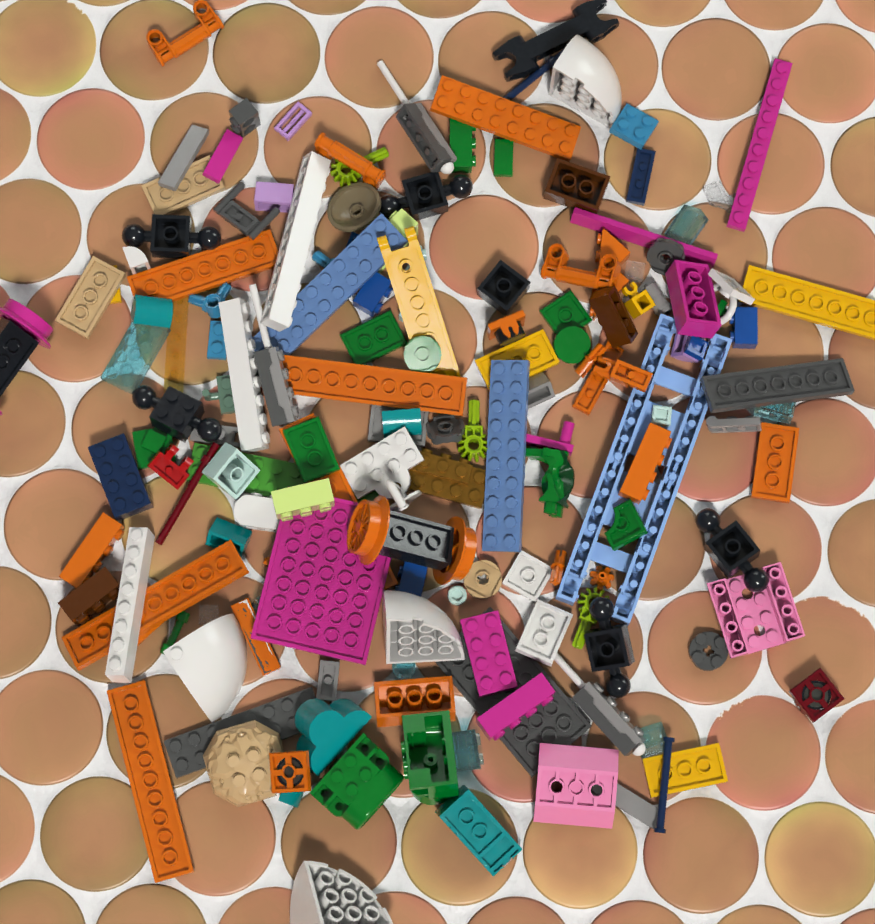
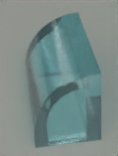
(687, 225)

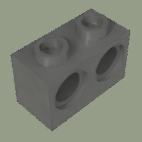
(244, 118)

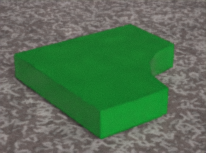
(626, 526)

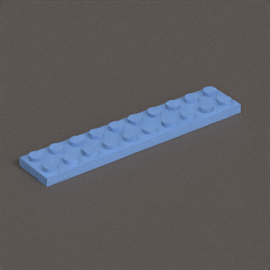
(335, 285)
(506, 456)

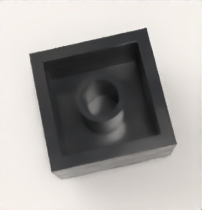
(503, 288)

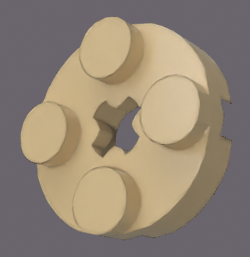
(484, 590)

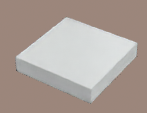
(527, 576)

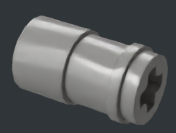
(662, 305)

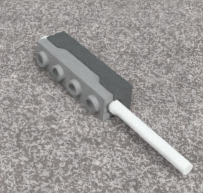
(421, 130)
(273, 374)
(605, 713)

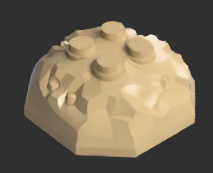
(240, 762)

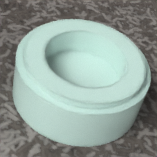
(457, 595)

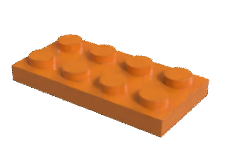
(775, 462)

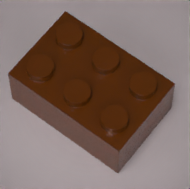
(576, 186)
(90, 597)

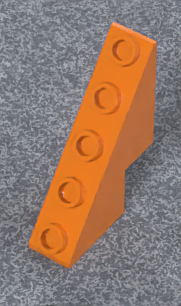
(610, 245)

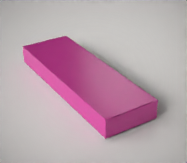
(222, 156)

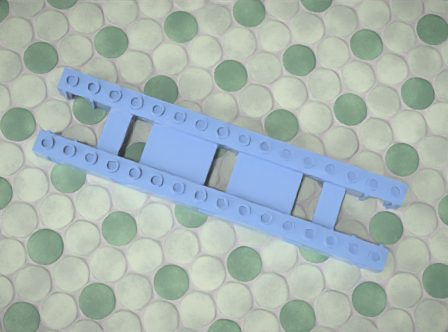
(660, 499)

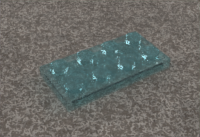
(134, 356)

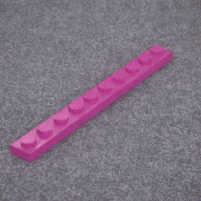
(759, 145)

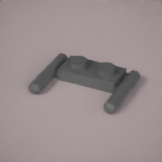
(240, 217)

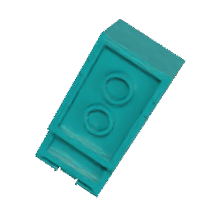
(478, 830)

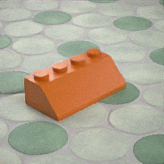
(412, 697)

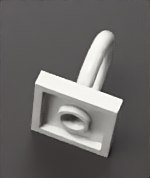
(730, 289)

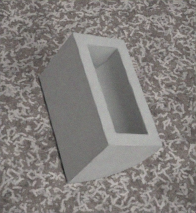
(539, 390)

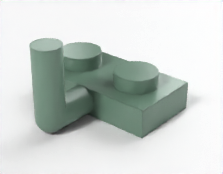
(224, 395)

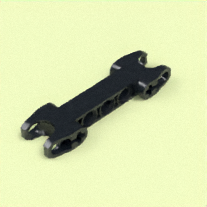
(528, 53)

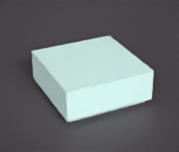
(661, 415)

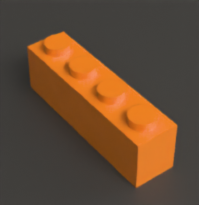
(644, 463)
(92, 551)

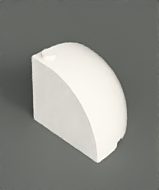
(587, 81)
(417, 630)
(212, 664)
(333, 897)

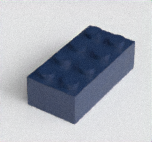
(120, 477)

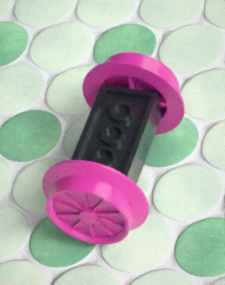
(19, 336)

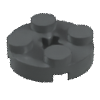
(664, 246)
(439, 435)
(699, 657)

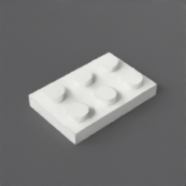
(544, 632)

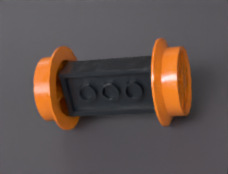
(384, 532)

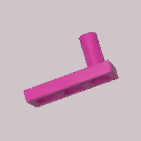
(562, 444)

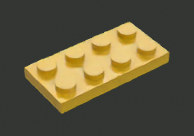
(533, 348)
(688, 769)

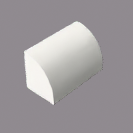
(136, 259)

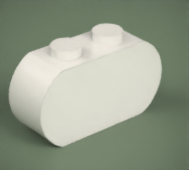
(256, 513)

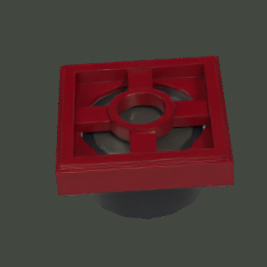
(814, 696)

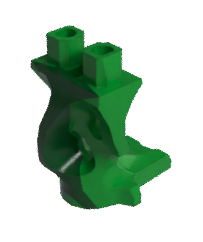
(557, 480)

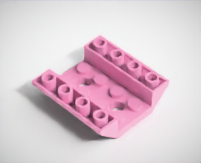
(770, 608)
(577, 771)

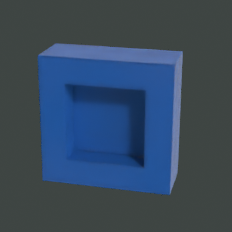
(696, 347)

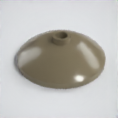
(354, 207)

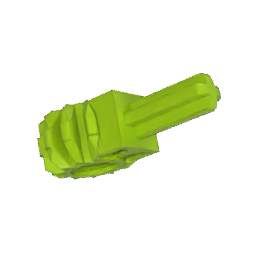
(374, 157)
(473, 434)
(585, 617)

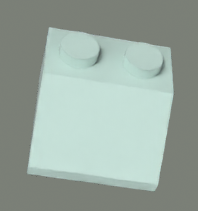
(231, 470)

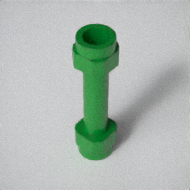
(181, 618)

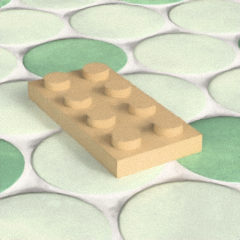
(190, 191)
(90, 297)

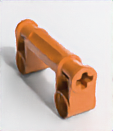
(208, 24)
(333, 149)
(556, 269)

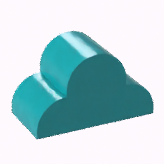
(327, 729)

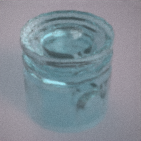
(404, 670)

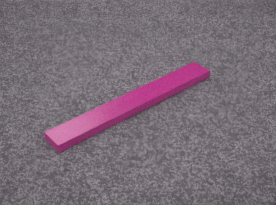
(637, 235)

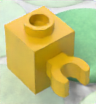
(638, 302)

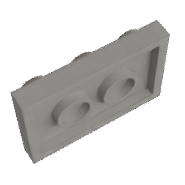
(376, 425)

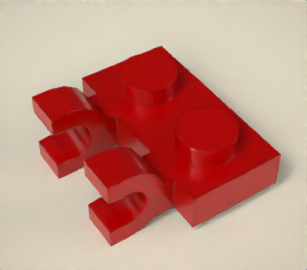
(169, 470)

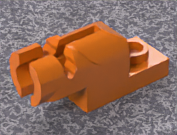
(622, 373)

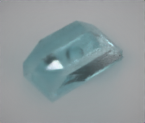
(654, 739)

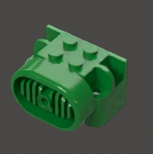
(429, 757)
(358, 783)

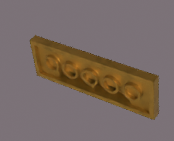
(448, 479)

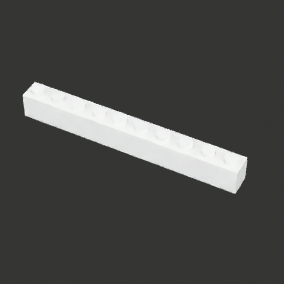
(295, 242)

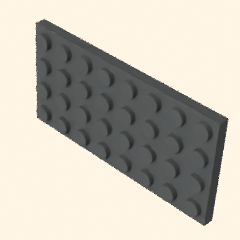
(554, 723)

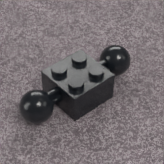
(426, 195)
(171, 236)
(176, 414)
(732, 550)
(609, 647)

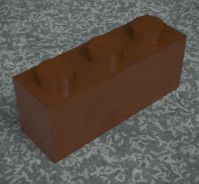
(613, 316)

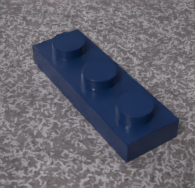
(640, 176)

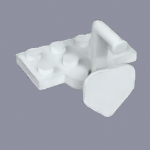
(383, 467)

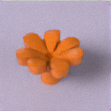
(601, 581)

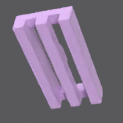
(283, 133)

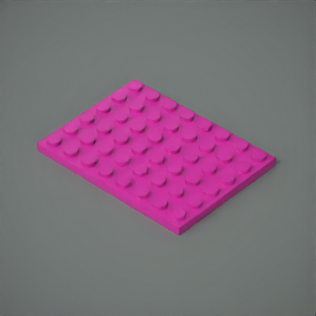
(318, 591)

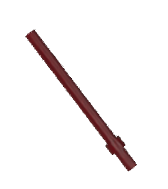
(187, 493)

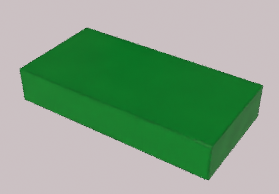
(503, 158)

